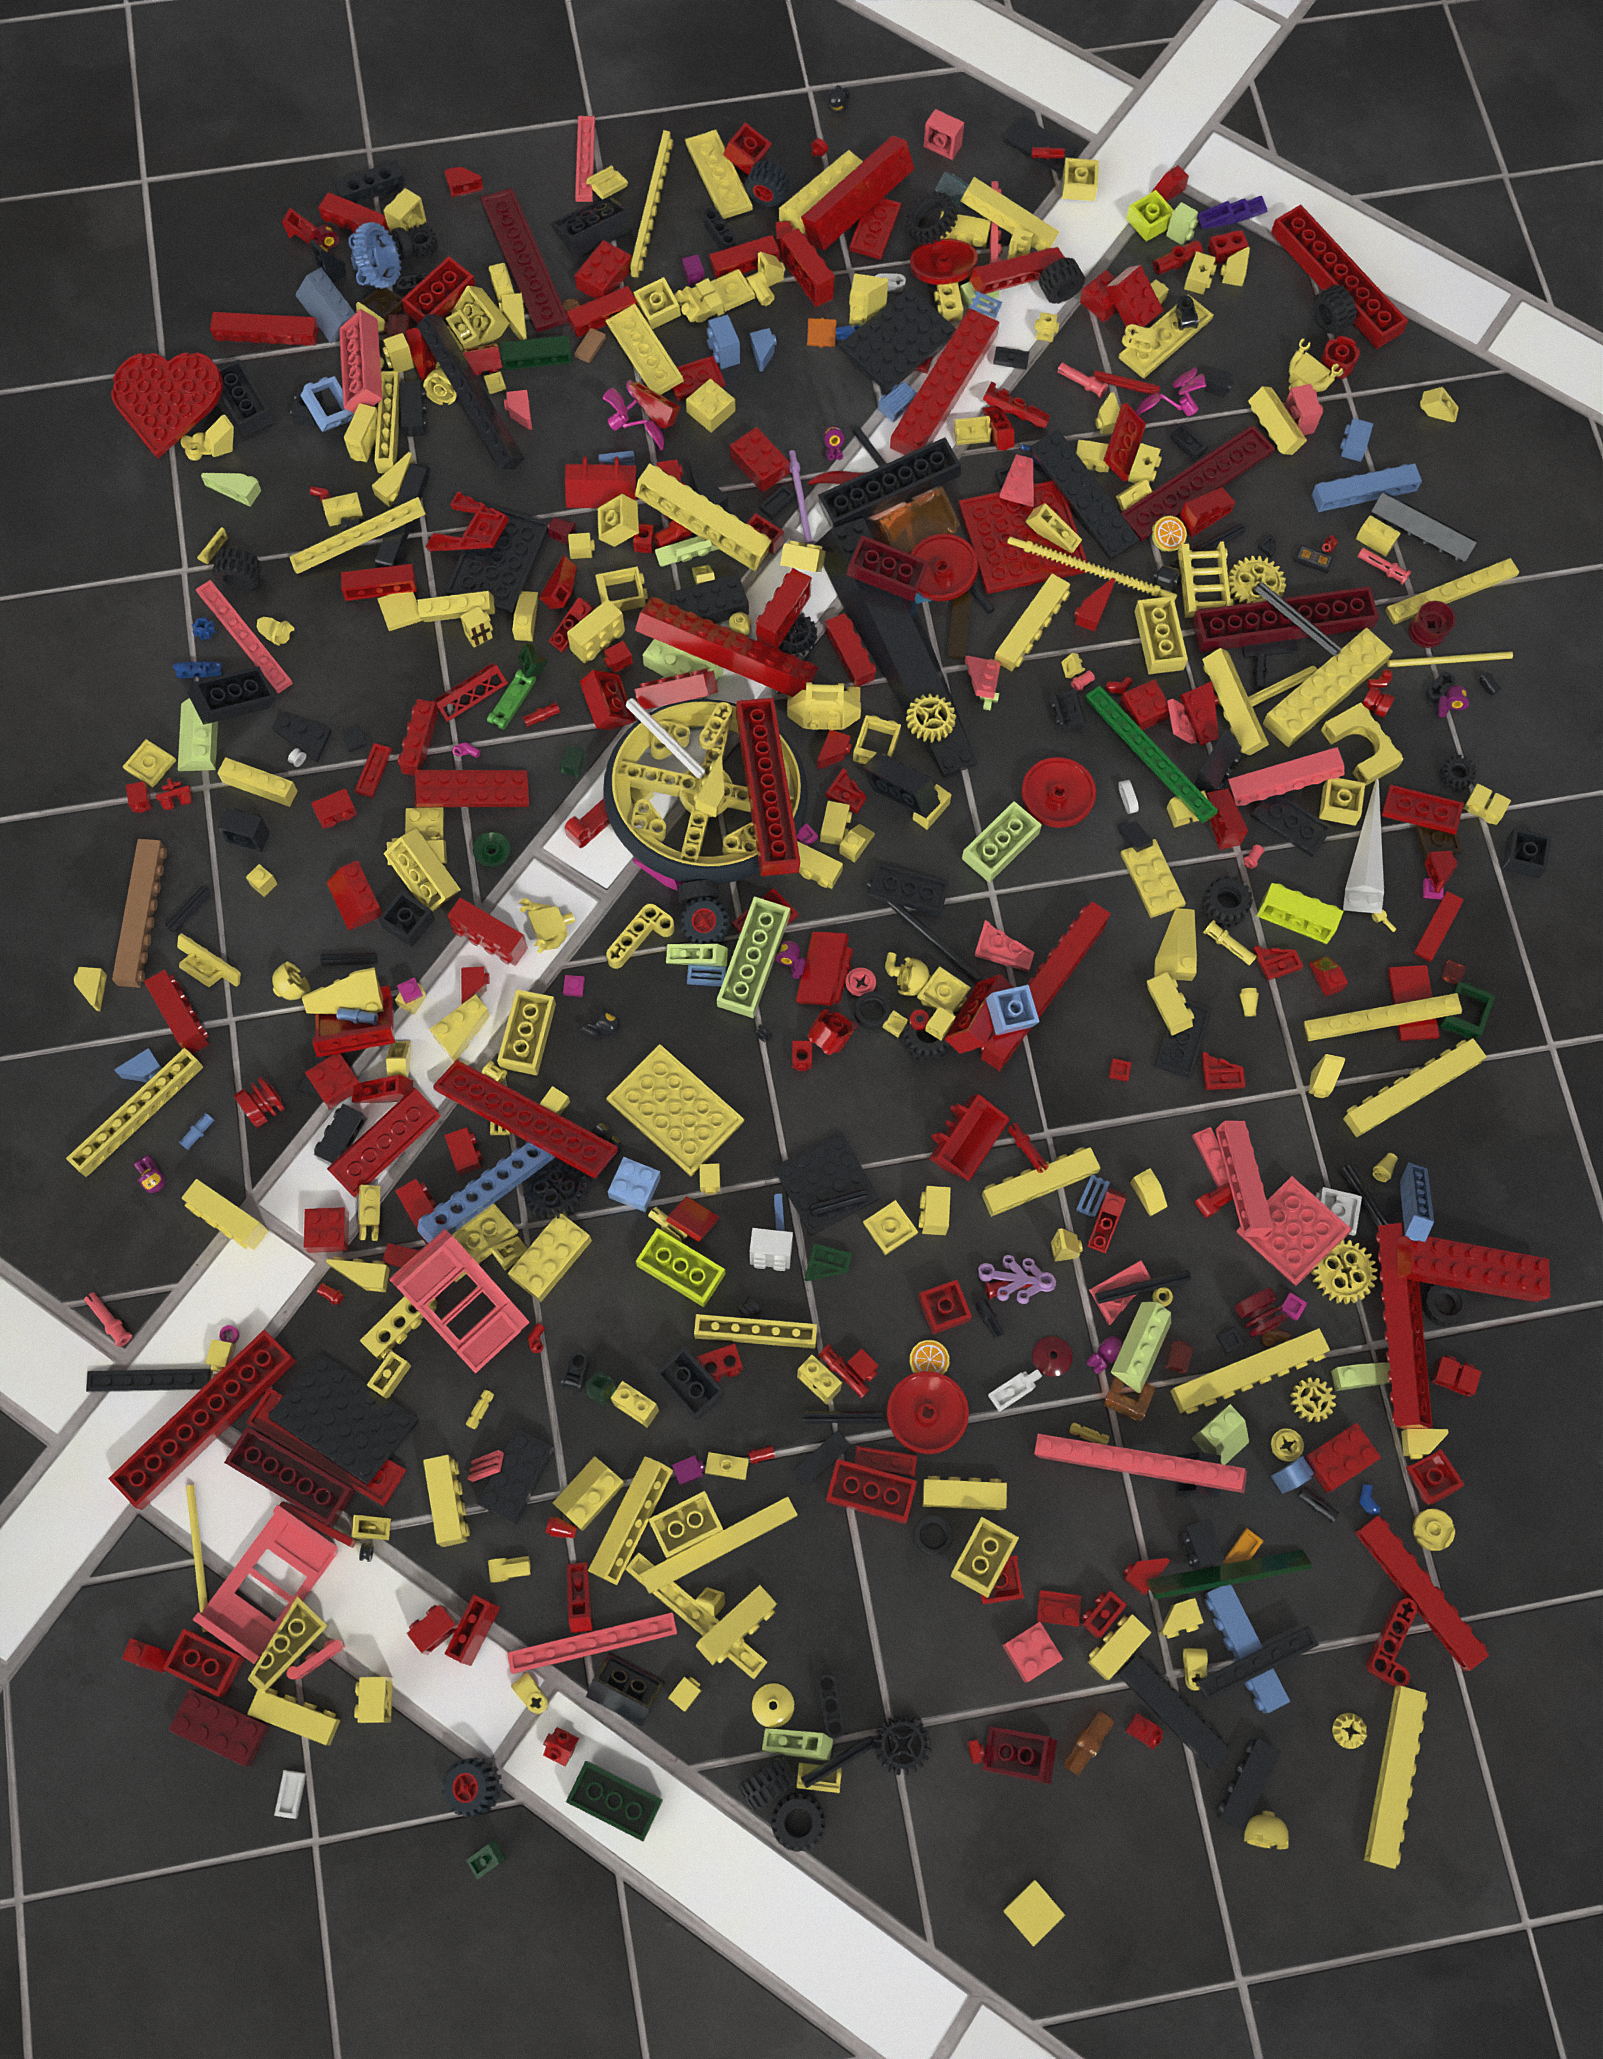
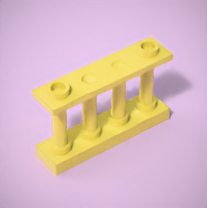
(1189, 589)

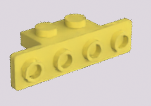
(205, 965)

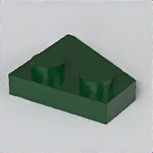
(827, 1262)

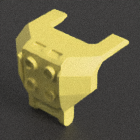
(825, 706)

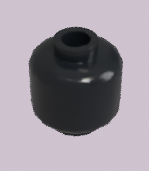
(1168, 577)

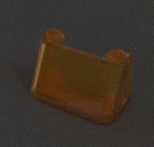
(918, 520)

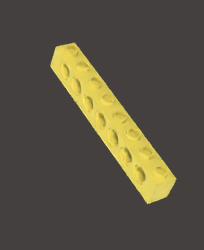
(134, 1112)

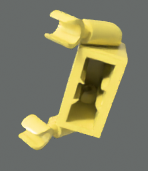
(1307, 370)
(547, 924)

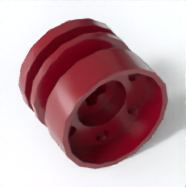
(1431, 624)
(1261, 1312)

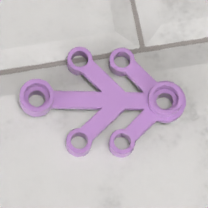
(1018, 1279)

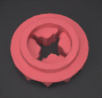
(859, 974)

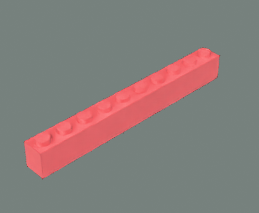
(1141, 1463)

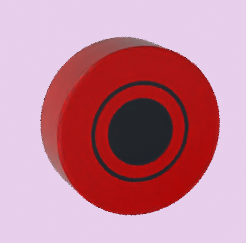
(919, 1019)

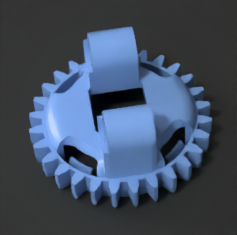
(385, 257)

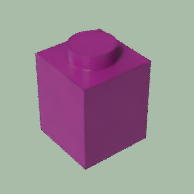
(693, 269)
(688, 1470)

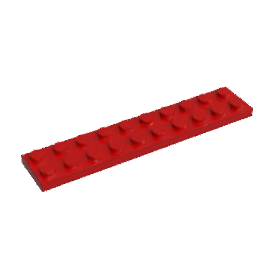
(525, 1118)

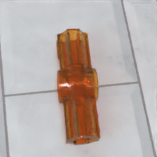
(1088, 1743)

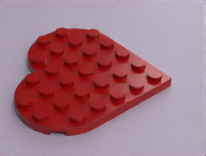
(165, 396)

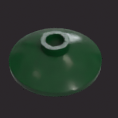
(488, 842)

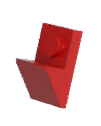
(298, 225)
(146, 1655)

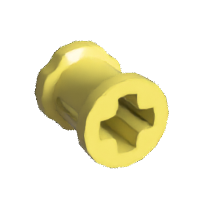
(494, 1072)

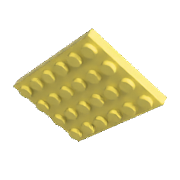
(675, 1110)

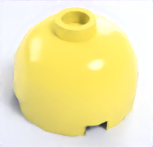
(439, 388)
(912, 977)
(289, 983)
(1267, 1831)

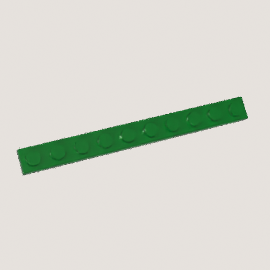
(1151, 754)

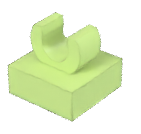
(988, 701)

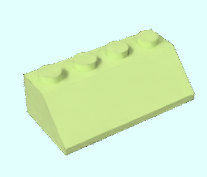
(196, 741)
(1142, 1345)

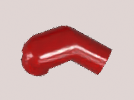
(321, 492)
(1330, 544)

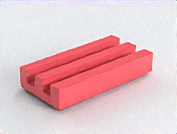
(485, 1463)

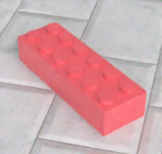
(360, 361)

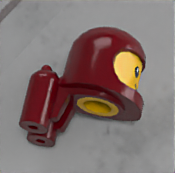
(326, 236)

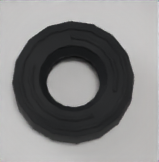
(403, 242)

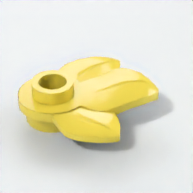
(194, 446)

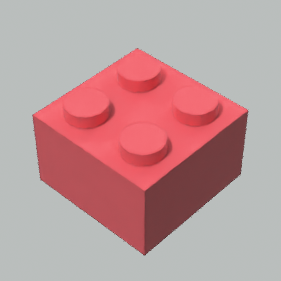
(943, 134)
(1304, 408)
(1032, 1652)

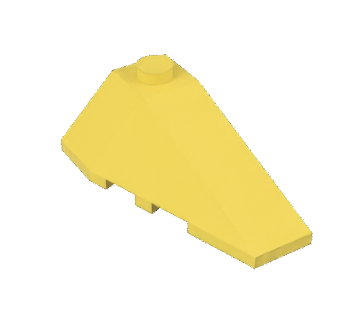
(357, 991)

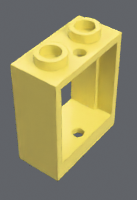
(362, 433)
(623, 576)
(875, 723)
(815, 1373)
(637, 1407)

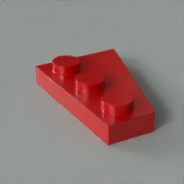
(1201, 712)

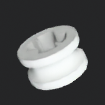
(297, 757)

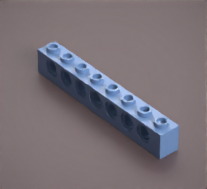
(484, 1198)

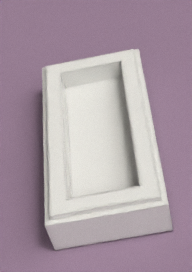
(290, 1794)

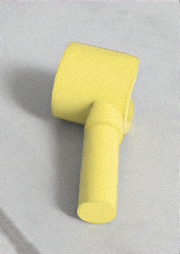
(1377, 917)

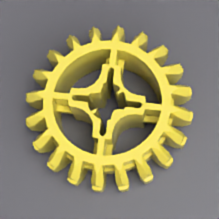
(921, 708)

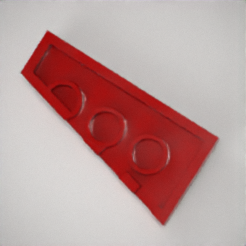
(1016, 406)

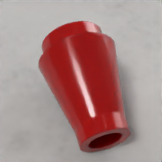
(559, 1528)

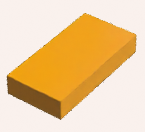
(1244, 1547)

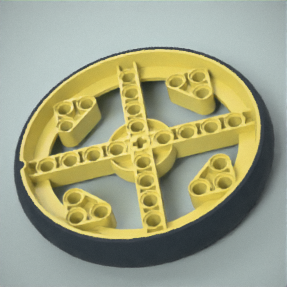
(645, 842)

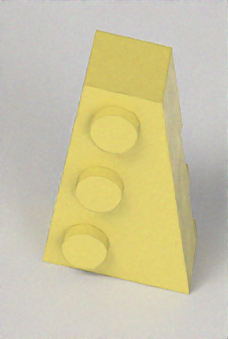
(460, 1027)

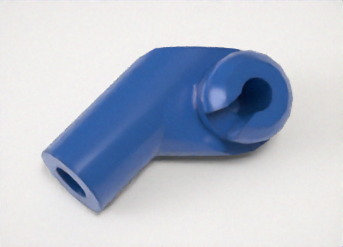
(1367, 1502)

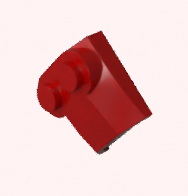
(1435, 1477)
(1007, 1586)

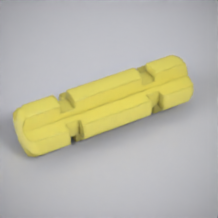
(479, 1409)
(1088, 1434)

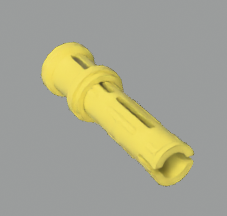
(1222, 937)

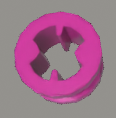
(235, 1332)

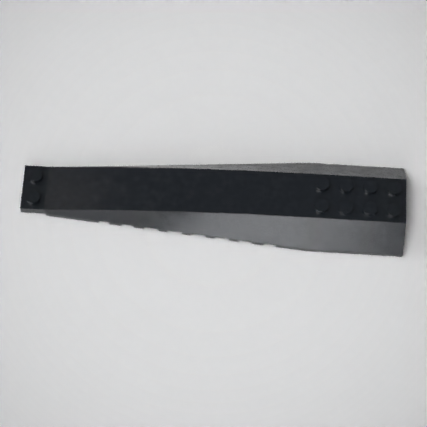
(895, 639)

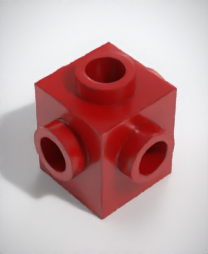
(560, 1746)

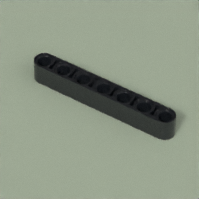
(395, 540)

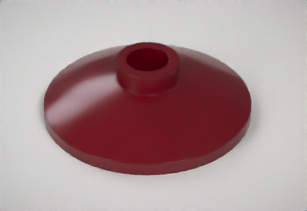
(1043, 1361)

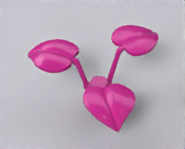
(1186, 402)
(620, 418)

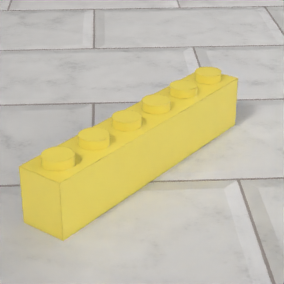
(1008, 214)
(388, 422)
(1032, 622)
(1235, 702)
(1034, 1184)
(755, 1331)
(630, 1520)

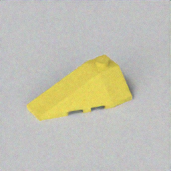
(1178, 948)

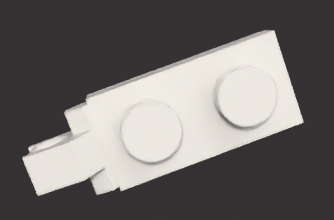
(1014, 1389)

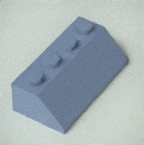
(324, 303)

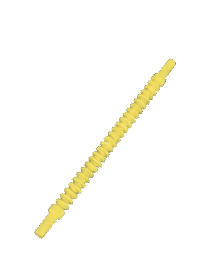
(1029, 546)

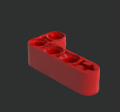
(589, 826)
(1396, 1640)

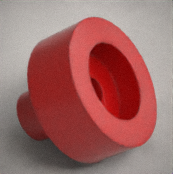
(819, 147)

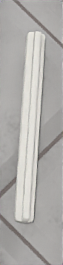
(665, 738)

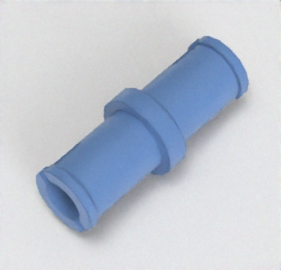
(357, 1016)
(196, 1131)

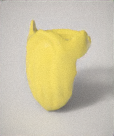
(274, 631)

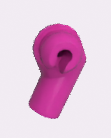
(464, 749)

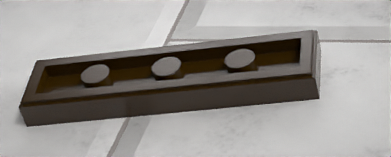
(959, 627)

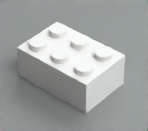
(771, 1249)

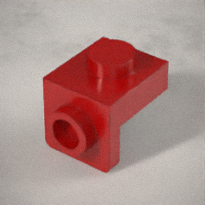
(1145, 1731)

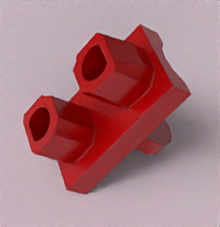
(183, 793)

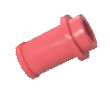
(1081, 681)
(1251, 860)

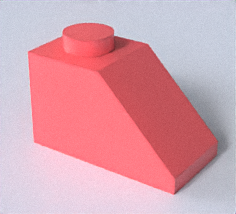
(519, 408)

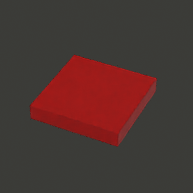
(692, 1218)

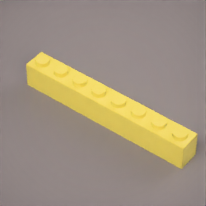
(1415, 1087)
(1249, 1371)
(1395, 1777)

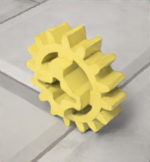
(1314, 1408)

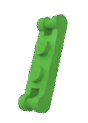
(511, 700)

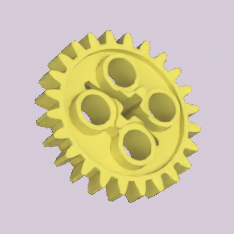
(1246, 571)
(1360, 1267)

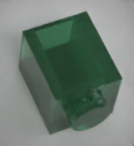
(572, 761)
(600, 1388)

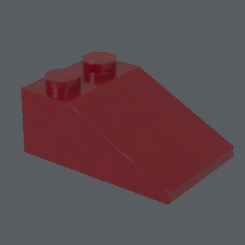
(1020, 1755)

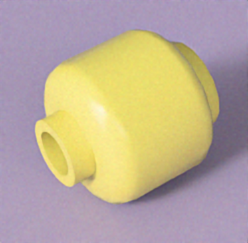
(740, 623)

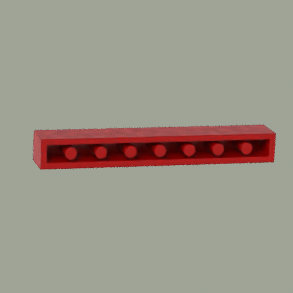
(1416, 1585)

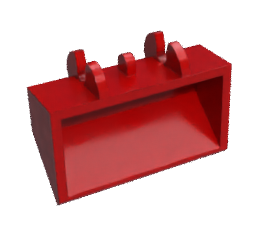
(597, 484)
(968, 1137)

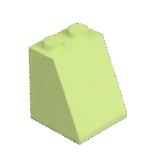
(1223, 1435)

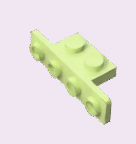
(684, 551)

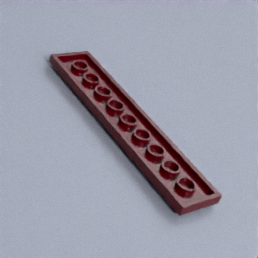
(524, 260)
(1199, 479)

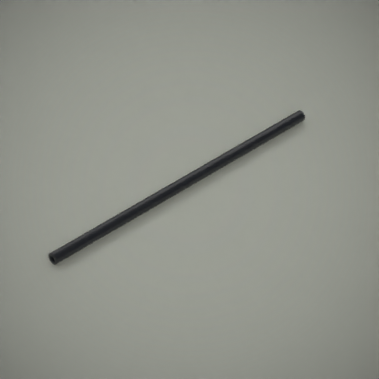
(977, 592)

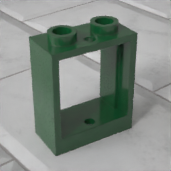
(1465, 1028)

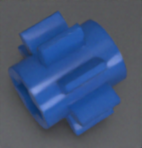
(203, 628)

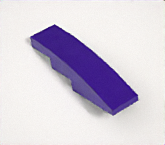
(1232, 213)

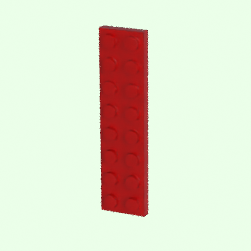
(379, 1489)

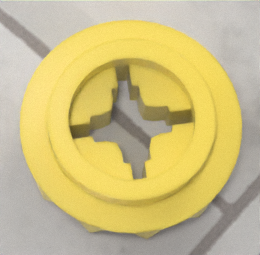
(1289, 1436)
(1341, 1735)

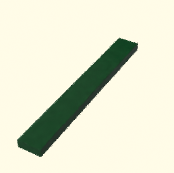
(1228, 1574)

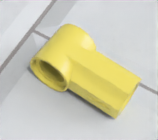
(760, 288)
(505, 1568)

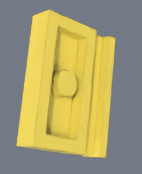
(607, 182)

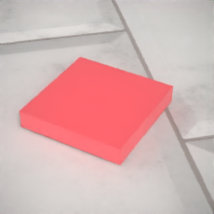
(1180, 722)

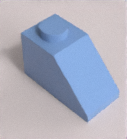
(762, 345)
(140, 1068)

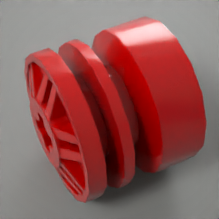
(259, 1102)

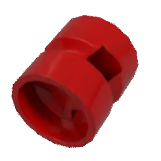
(1378, 702)

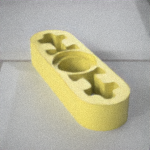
(716, 733)

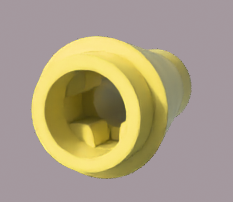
(1249, 1001)
(1384, 1169)

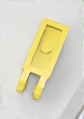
(369, 1210)

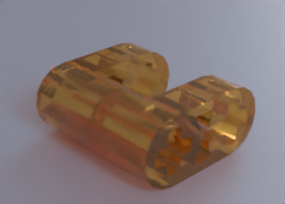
(1127, 1405)

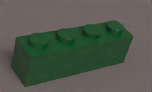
(536, 352)

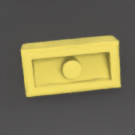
(213, 546)

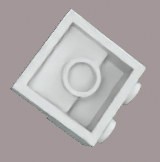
(1342, 1204)

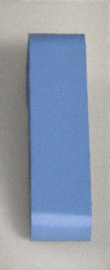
(1293, 1475)

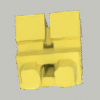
(700, 301)

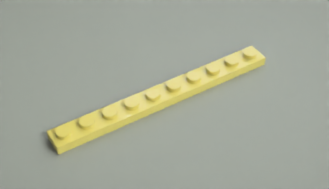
(650, 207)

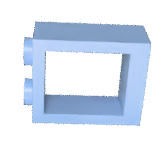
(323, 421)

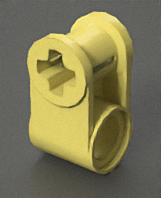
(1141, 339)
(1195, 1665)
(527, 1691)

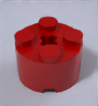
(1341, 352)
(830, 1031)

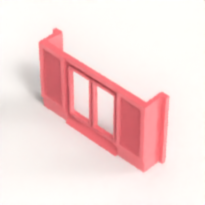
(436, 1269)
(238, 1621)

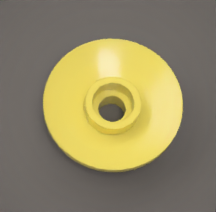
(784, 1709)

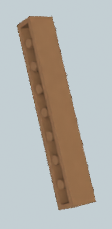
(139, 913)

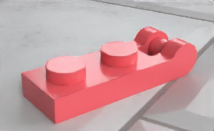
(315, 1659)

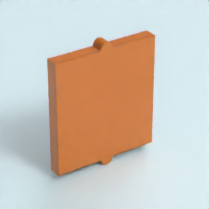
(821, 332)

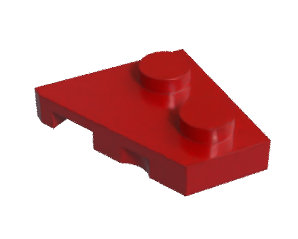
(846, 792)
(1277, 962)
(1221, 1074)

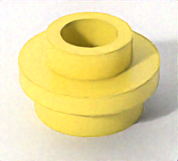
(1165, 1291)

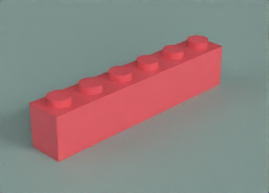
(1286, 777)
(1244, 1178)

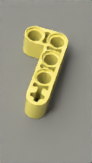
(629, 934)

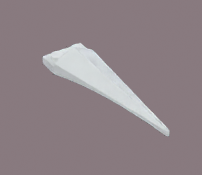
(1365, 882)

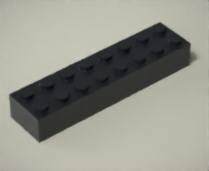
(890, 484)

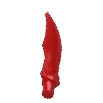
(835, 477)

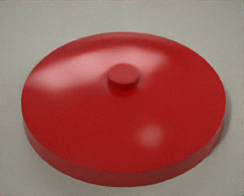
(943, 261)
(950, 566)
(1058, 792)
(927, 1412)

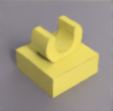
(1072, 665)

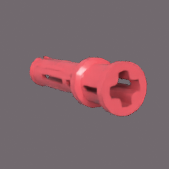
(1089, 383)
(1393, 568)
(112, 1325)

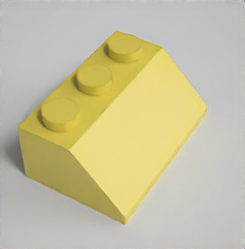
(867, 297)
(481, 314)
(588, 1493)

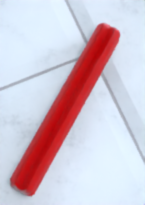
(1126, 383)

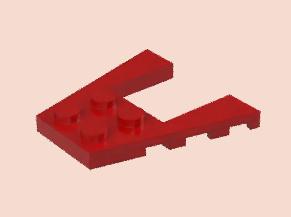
(480, 533)

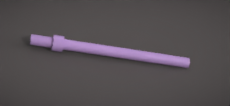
(795, 469)

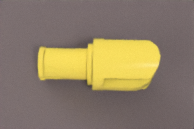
(661, 1218)

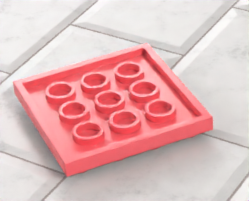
(1301, 1233)

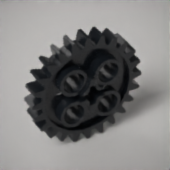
(545, 1200)

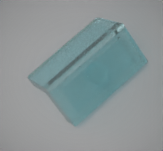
(953, 187)

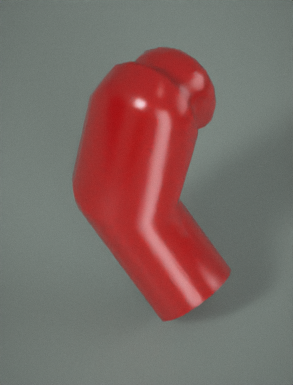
(1382, 681)
(1119, 687)
(534, 1339)

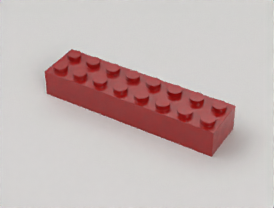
(858, 192)
(1474, 1268)

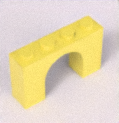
(1359, 721)

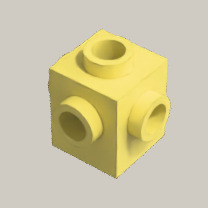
(1046, 326)

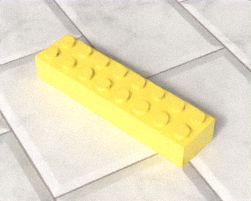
(702, 517)
(1327, 687)

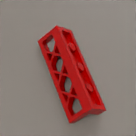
(467, 685)

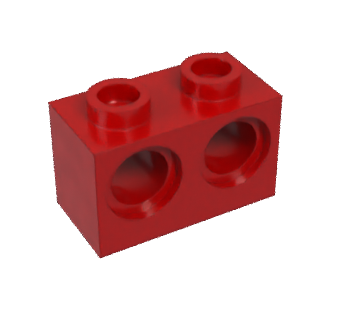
(1226, 245)
(718, 1357)

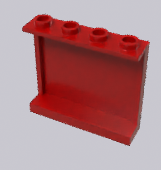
(342, 1036)

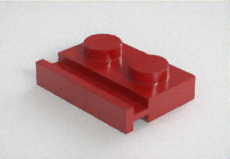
(1058, 1608)

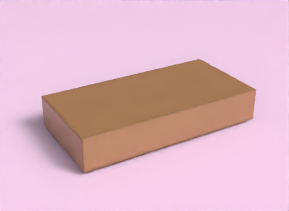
(590, 345)

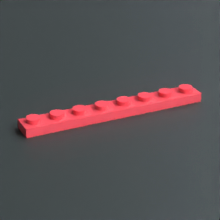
(244, 636)
(592, 1643)

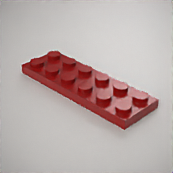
(471, 788)
(384, 1142)

